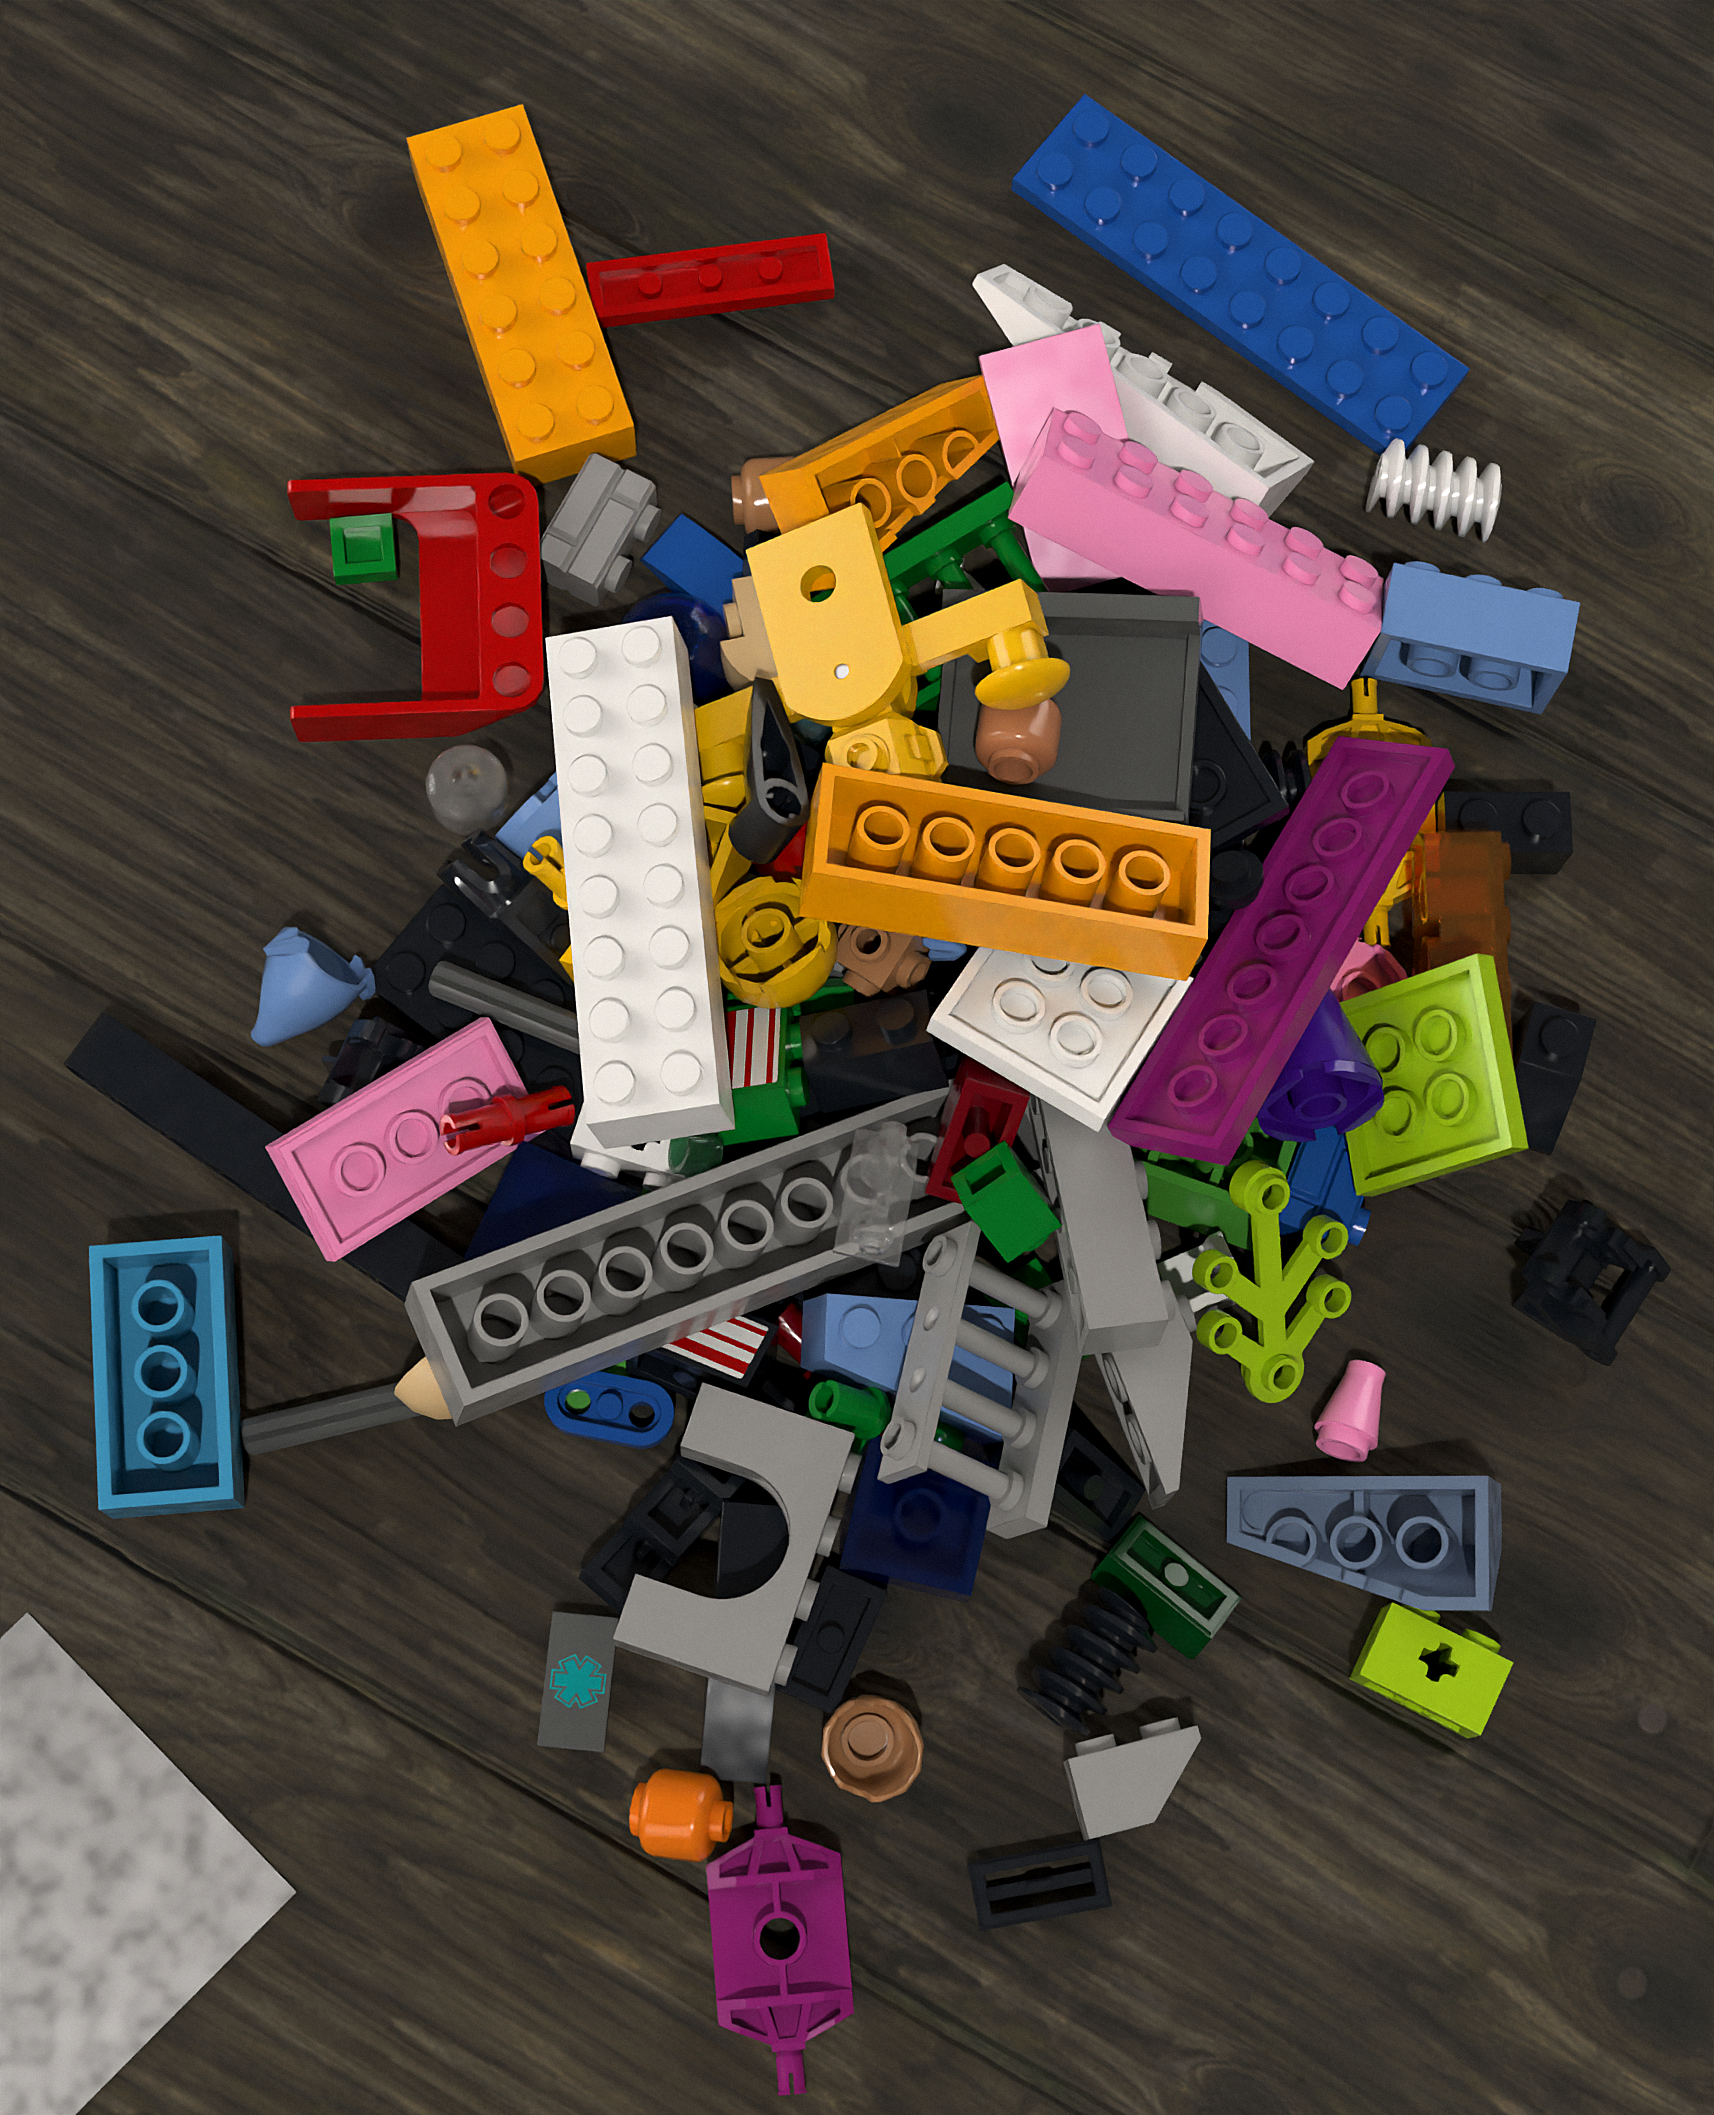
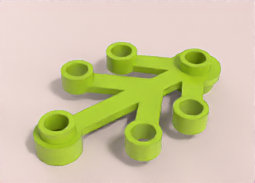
(1275, 1362)

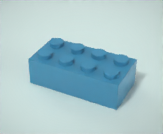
(166, 1377)

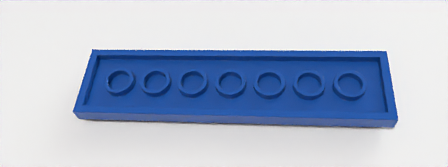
(1238, 278)

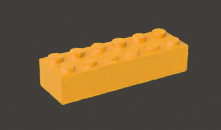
(521, 295)
(1006, 872)

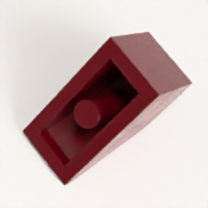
(976, 1117)

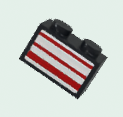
(727, 1356)

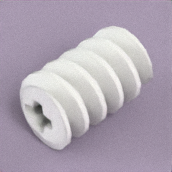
(1436, 488)

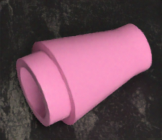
(1352, 1414)

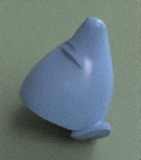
(305, 986)

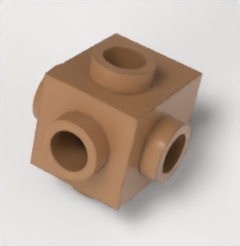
(881, 960)

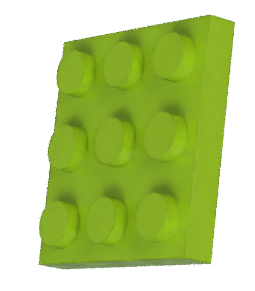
(1443, 1077)

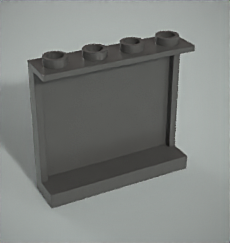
(1122, 709)

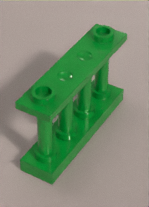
(939, 554)

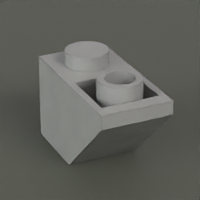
(1130, 1782)

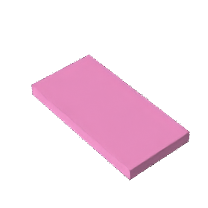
(1023, 389)
(383, 1145)

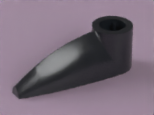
(772, 780)

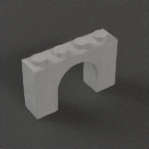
(746, 1636)

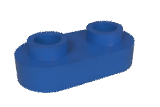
(610, 1410)

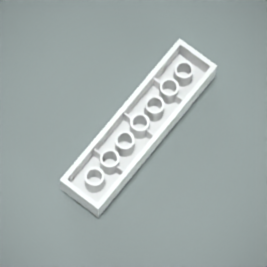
(638, 885)

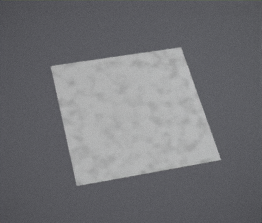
(110, 1882)

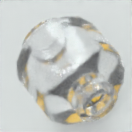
(467, 789)

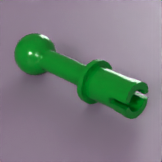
(866, 1412)

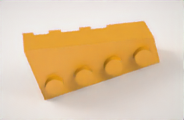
(887, 463)

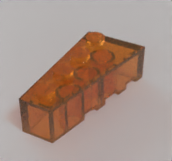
(1461, 902)

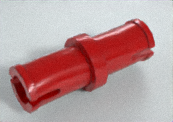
(507, 1120)

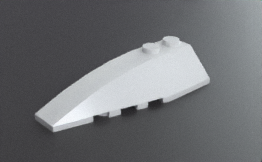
(1179, 425)

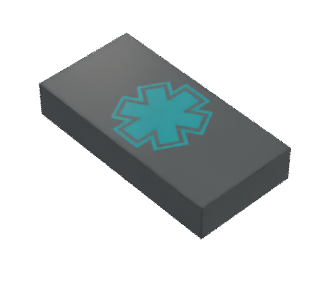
(578, 1682)

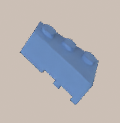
(866, 1344)

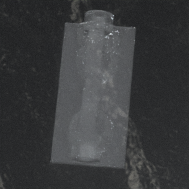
(877, 1194)

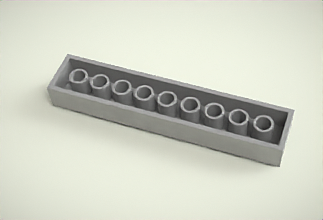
(664, 1264)

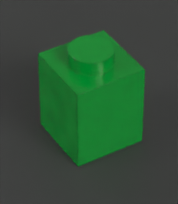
(1006, 1202)

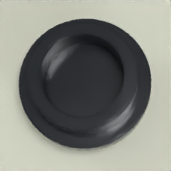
(1234, 878)

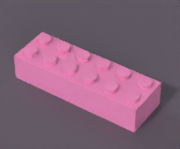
(1190, 541)

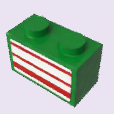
(764, 1073)

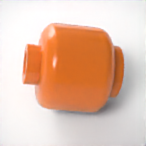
(680, 1815)

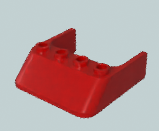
(475, 601)

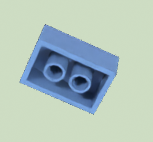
(1472, 637)

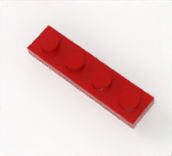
(711, 280)

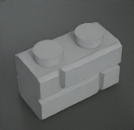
(597, 529)

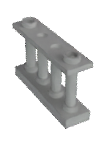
(1043, 1395)

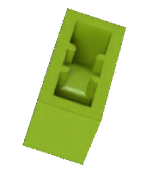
(1455, 1699)

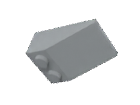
(1151, 1401)

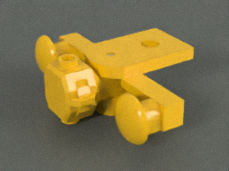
(856, 664)

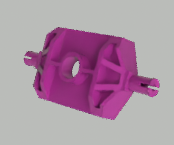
(789, 1997)

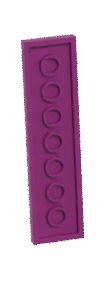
(1281, 950)

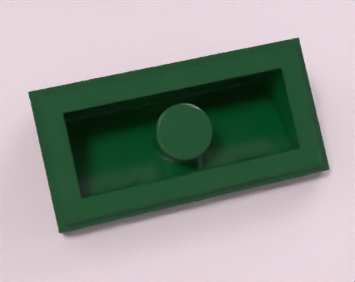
(1166, 1587)

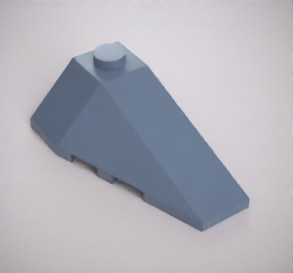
(1395, 1536)

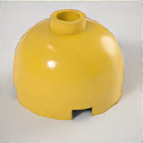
(767, 949)

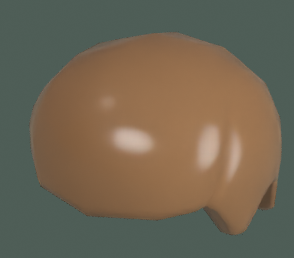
(872, 1747)

